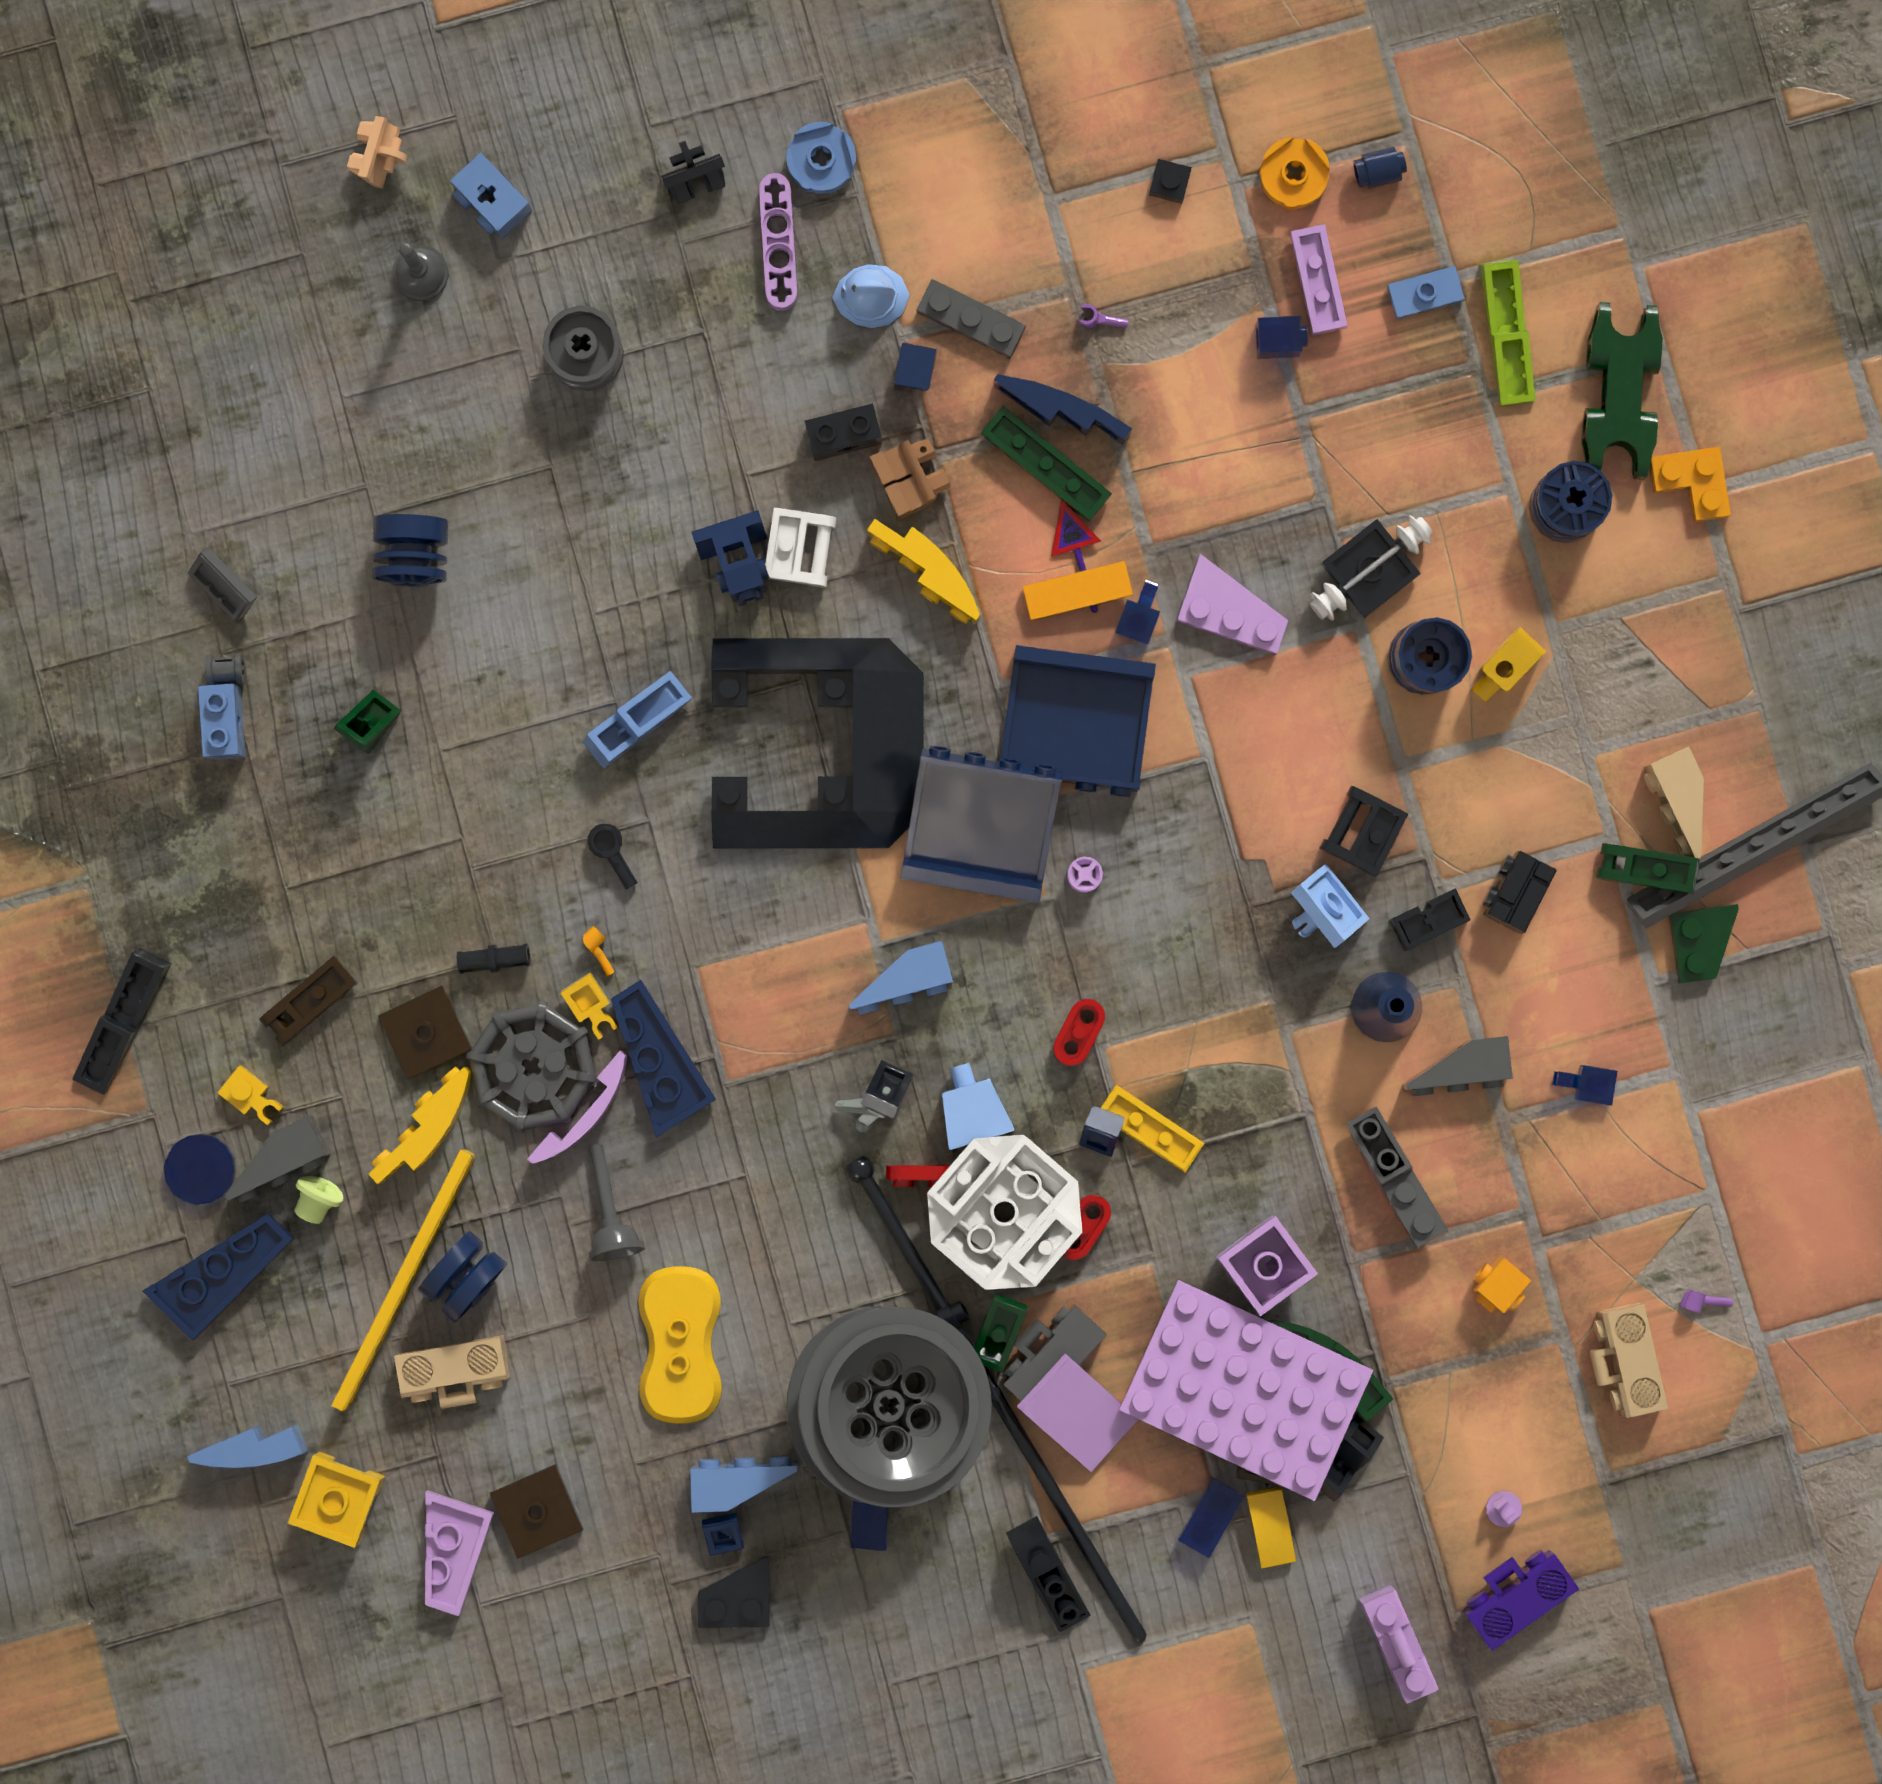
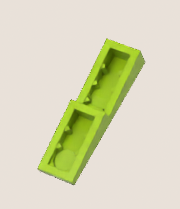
(1507, 331)

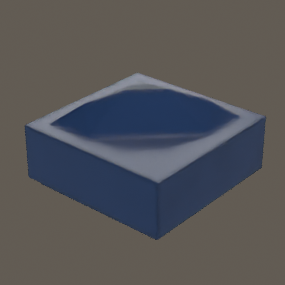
(722, 1534)

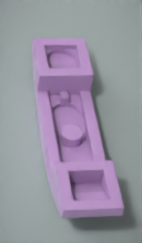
(612, 1078)

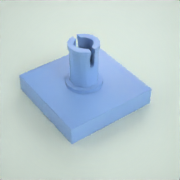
(1327, 907)

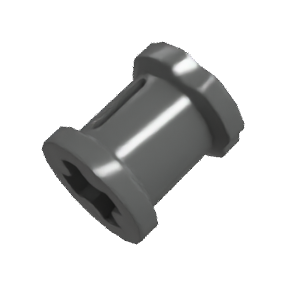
(225, 669)

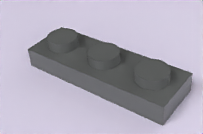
(970, 318)

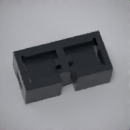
(1430, 923)

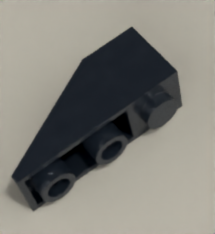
(1047, 1574)

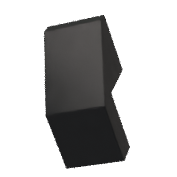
(1353, 1453)

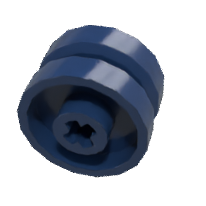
(465, 1279)

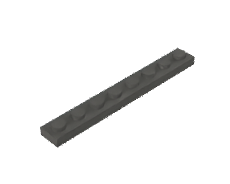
(1764, 843)

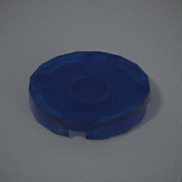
(200, 1169)

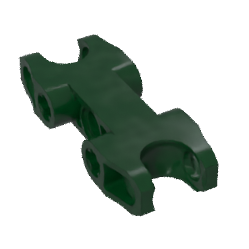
(1623, 365)

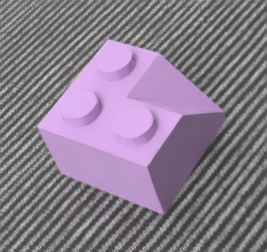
(1266, 1265)

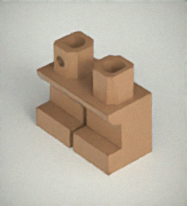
(904, 479)

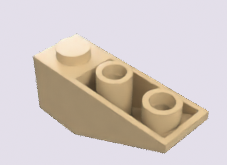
(1681, 792)

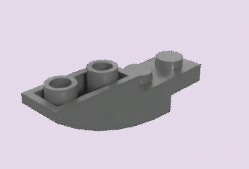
(1396, 1178)

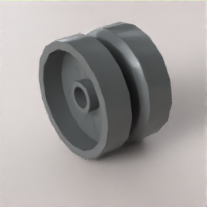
(579, 368)

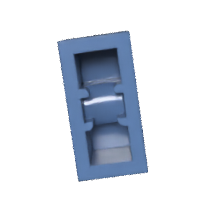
(481, 178)
(221, 721)

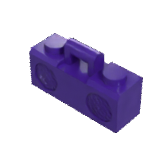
(1521, 1602)

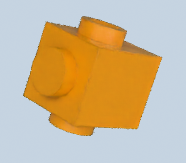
(1500, 1286)

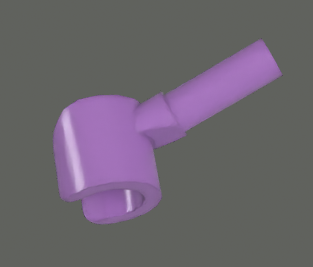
(1101, 318)
(1694, 1301)

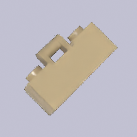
(434, 1368)
(1637, 1372)

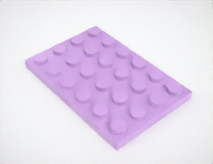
(1246, 1390)

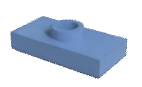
(1425, 292)

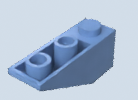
(913, 972)
(726, 1486)

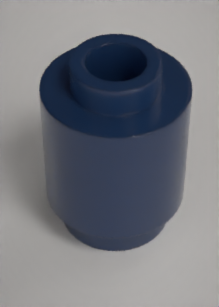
(1379, 168)

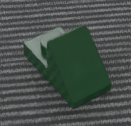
(999, 1332)

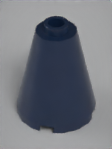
(1373, 1011)

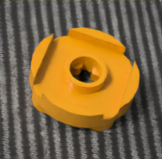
(1294, 152)

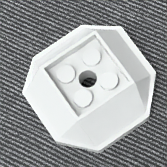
(1010, 1251)

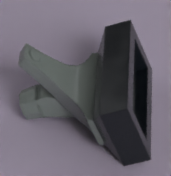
(881, 1097)

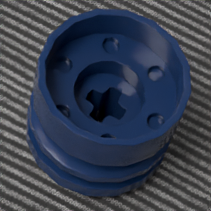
(1570, 521)
(410, 546)
(1438, 638)

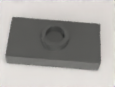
(222, 585)

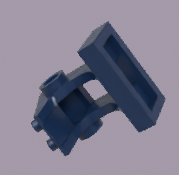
(744, 577)

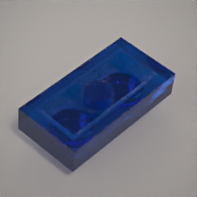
(1210, 1517)

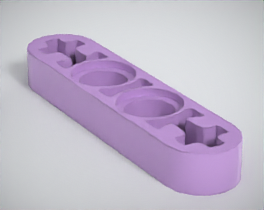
(775, 242)

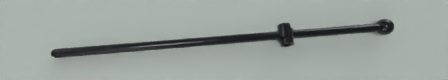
(956, 1314)

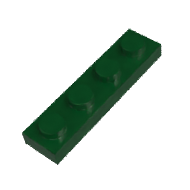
(1046, 463)

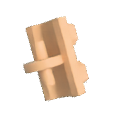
(380, 153)

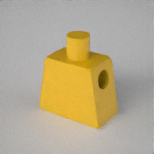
(1520, 652)

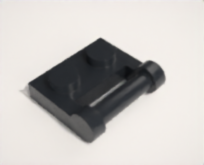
(1374, 836)

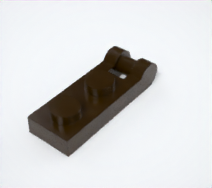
(309, 1000)

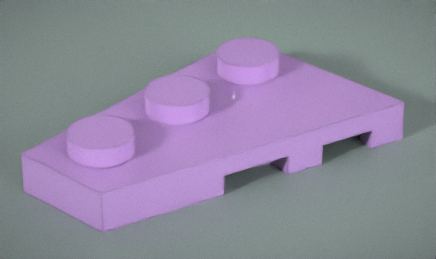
(1230, 610)
(453, 1548)

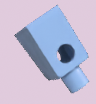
(972, 1109)

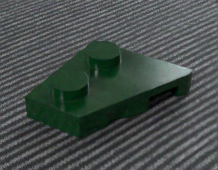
(1701, 941)

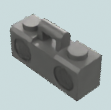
(1072, 1335)

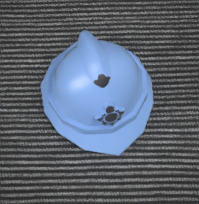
(871, 296)

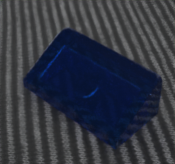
(869, 1526)

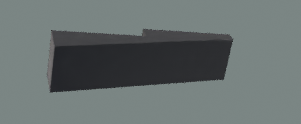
(121, 1020)

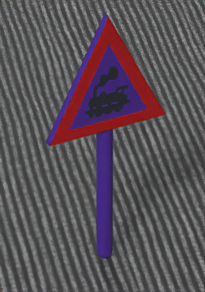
(1072, 535)

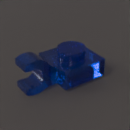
(1139, 618)
(1591, 1084)

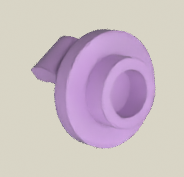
(1503, 1509)

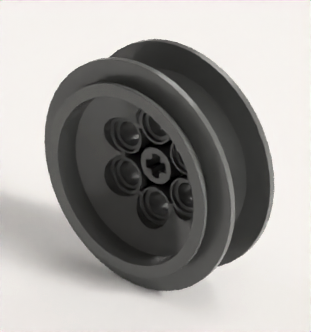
(950, 1394)

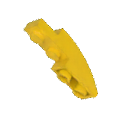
(939, 577)
(436, 1116)

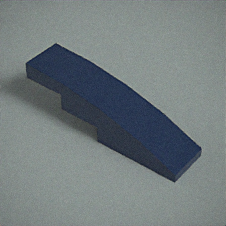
(1048, 403)

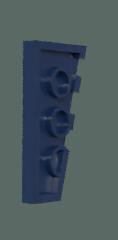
(663, 1068)
(211, 1282)

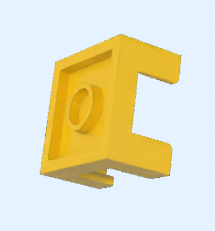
(335, 1500)

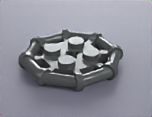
(511, 1069)

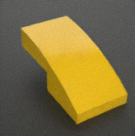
(1271, 1527)

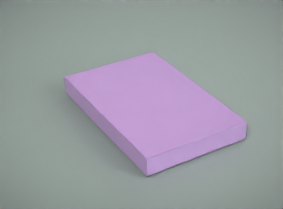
(1077, 1412)

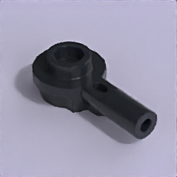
(606, 842)

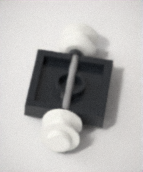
(1371, 568)

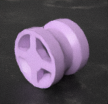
(1088, 870)

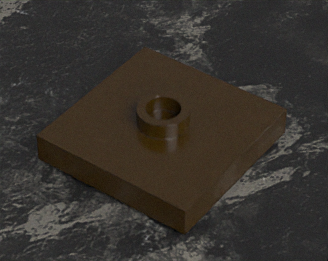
(425, 1032)
(536, 1511)

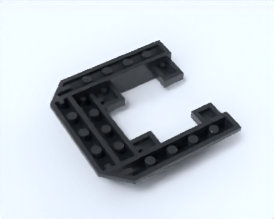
(888, 741)

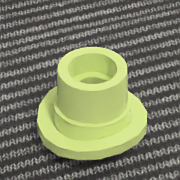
(316, 1198)

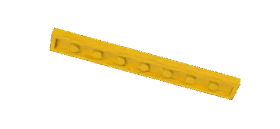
(404, 1280)

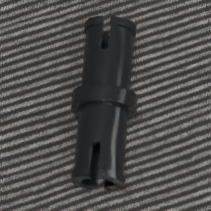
(493, 958)

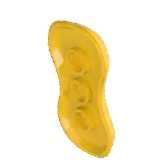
(680, 1372)

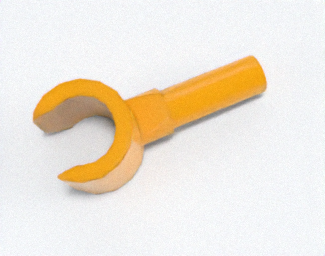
(592, 940)

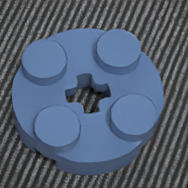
(832, 141)

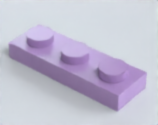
(1318, 279)

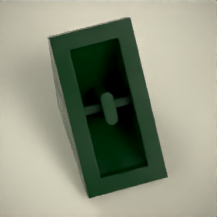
(368, 721)

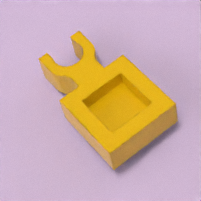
(586, 1001)
(246, 1092)

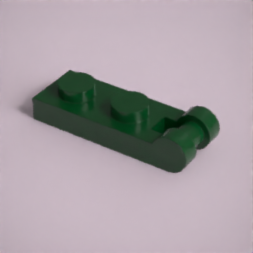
(1649, 868)

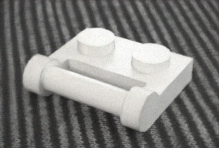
(788, 543)

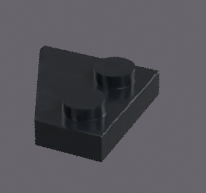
(737, 1599)

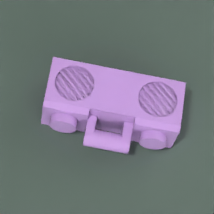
(1398, 1644)

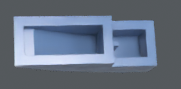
(636, 719)
(252, 1449)

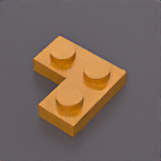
(1700, 473)

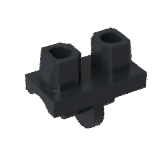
(708, 168)

